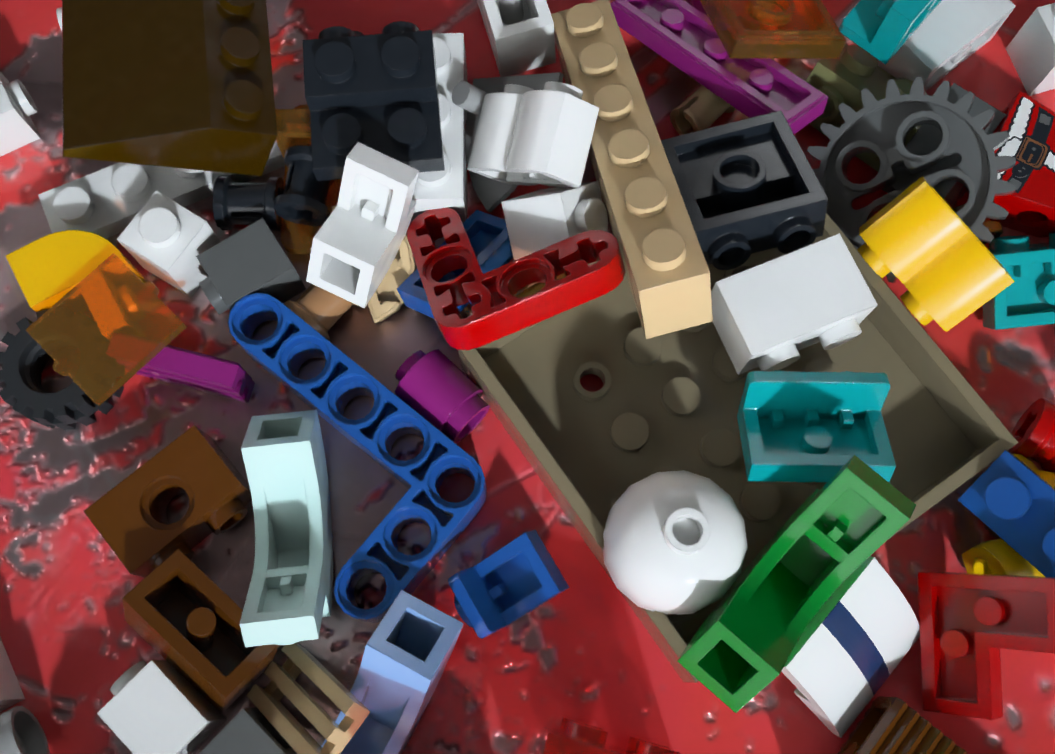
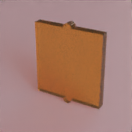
(106, 329)

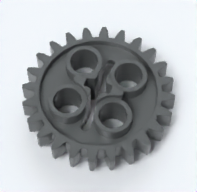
(883, 130)

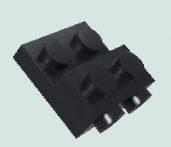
(373, 94)
(747, 189)

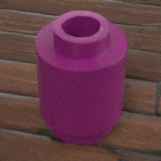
(441, 393)

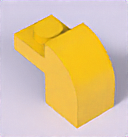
(58, 263)

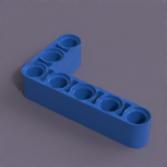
(374, 434)

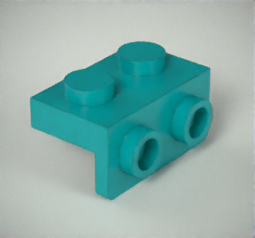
(813, 424)

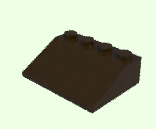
(168, 83)

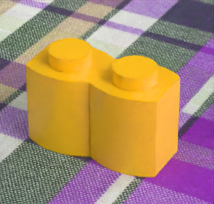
(933, 256)

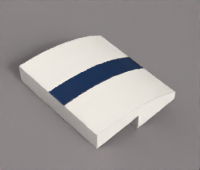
(852, 646)

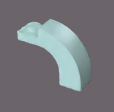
(292, 529)

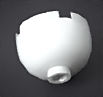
(674, 542)

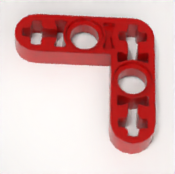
(493, 293)

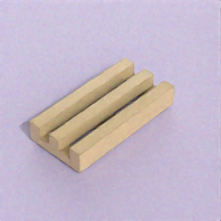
(284, 683)

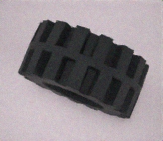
(22, 387)

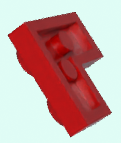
(966, 624)

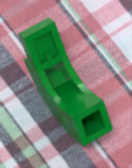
(789, 581)

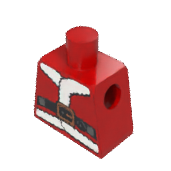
(1033, 144)

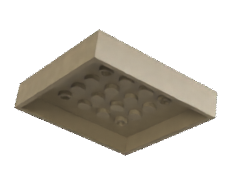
(677, 405)

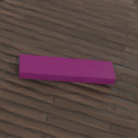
(692, 45)

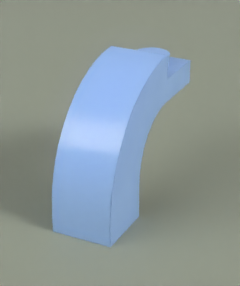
(400, 674)

